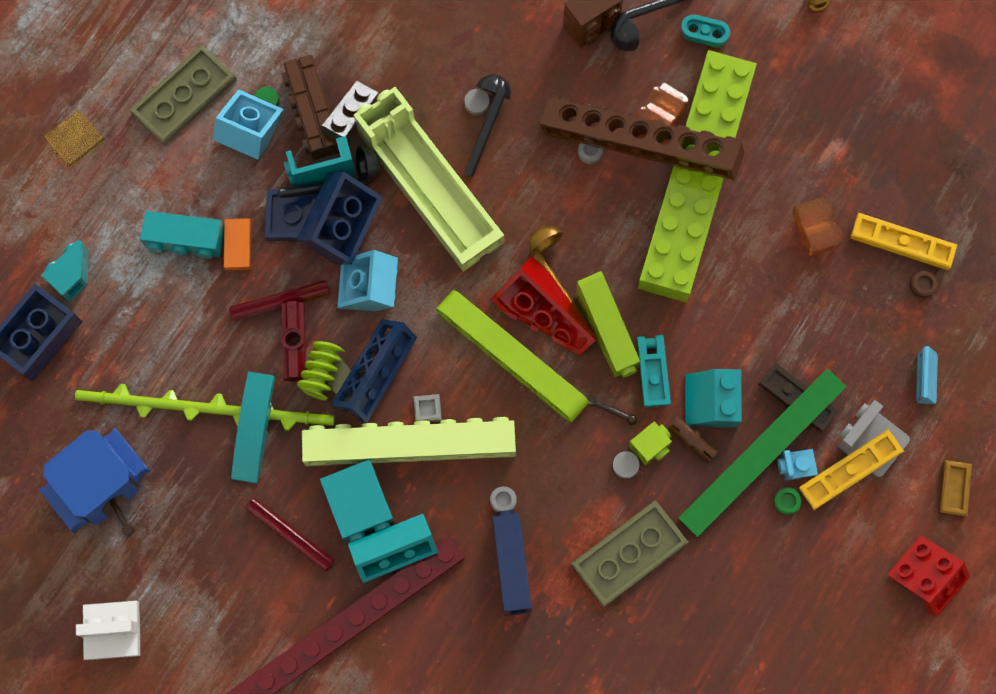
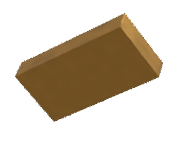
(955, 488)

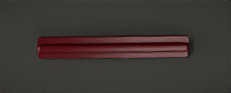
(275, 301)
(289, 534)

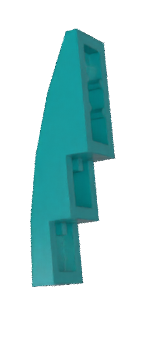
(252, 427)

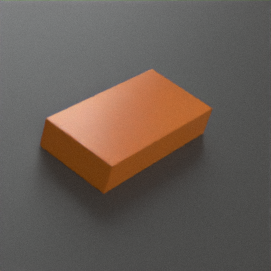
(237, 244)

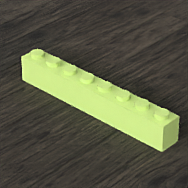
(408, 442)

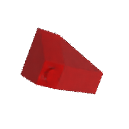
(540, 302)

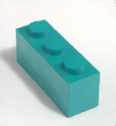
(182, 234)
(392, 548)

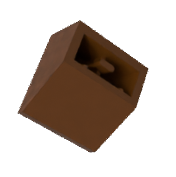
(590, 18)

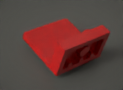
(930, 574)

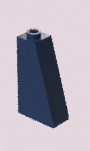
(512, 563)

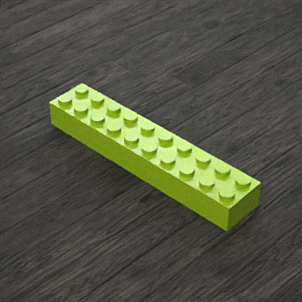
(693, 194)

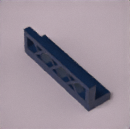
(379, 369)

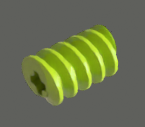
(319, 368)

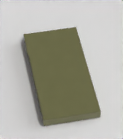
(183, 94)
(629, 553)

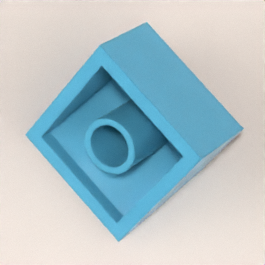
(247, 124)
(368, 282)

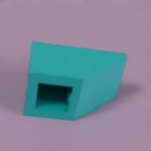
(69, 272)

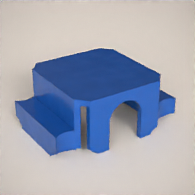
(90, 475)

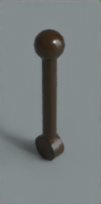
(631, 419)
(127, 530)

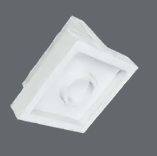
(110, 630)

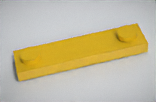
(903, 241)
(851, 469)

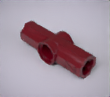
(293, 326)

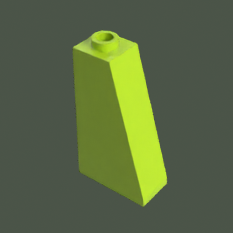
(607, 324)

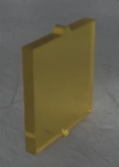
(73, 138)

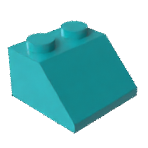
(713, 398)

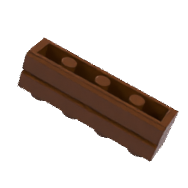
(311, 105)

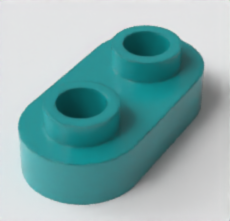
(705, 29)

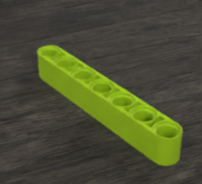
(512, 356)

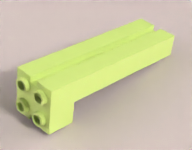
(427, 179)

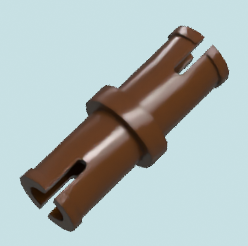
(693, 439)

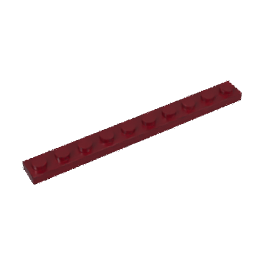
(351, 621)

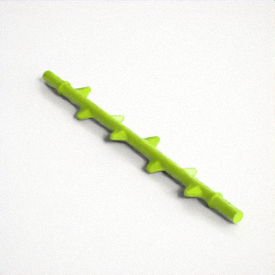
(192, 409)

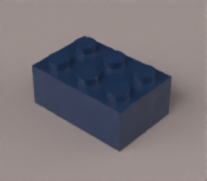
(339, 218)
(35, 332)

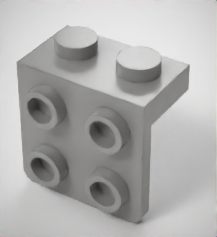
(868, 427)

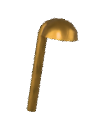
(542, 240)

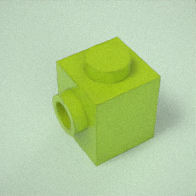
(651, 443)

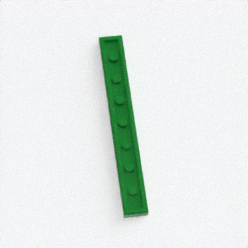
(762, 452)

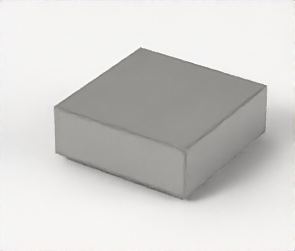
(427, 408)

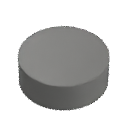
(476, 101)
(589, 154)
(626, 465)
(503, 499)

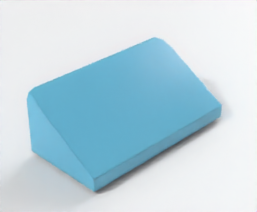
(927, 376)

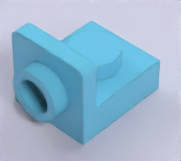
(797, 464)

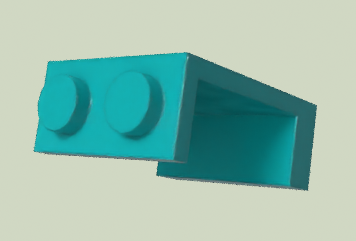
(318, 172)
(357, 501)

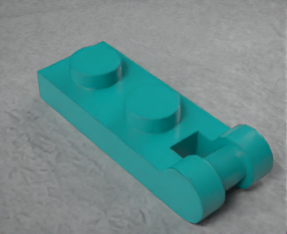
(653, 372)

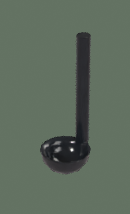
(624, 31)
(500, 88)
(367, 168)

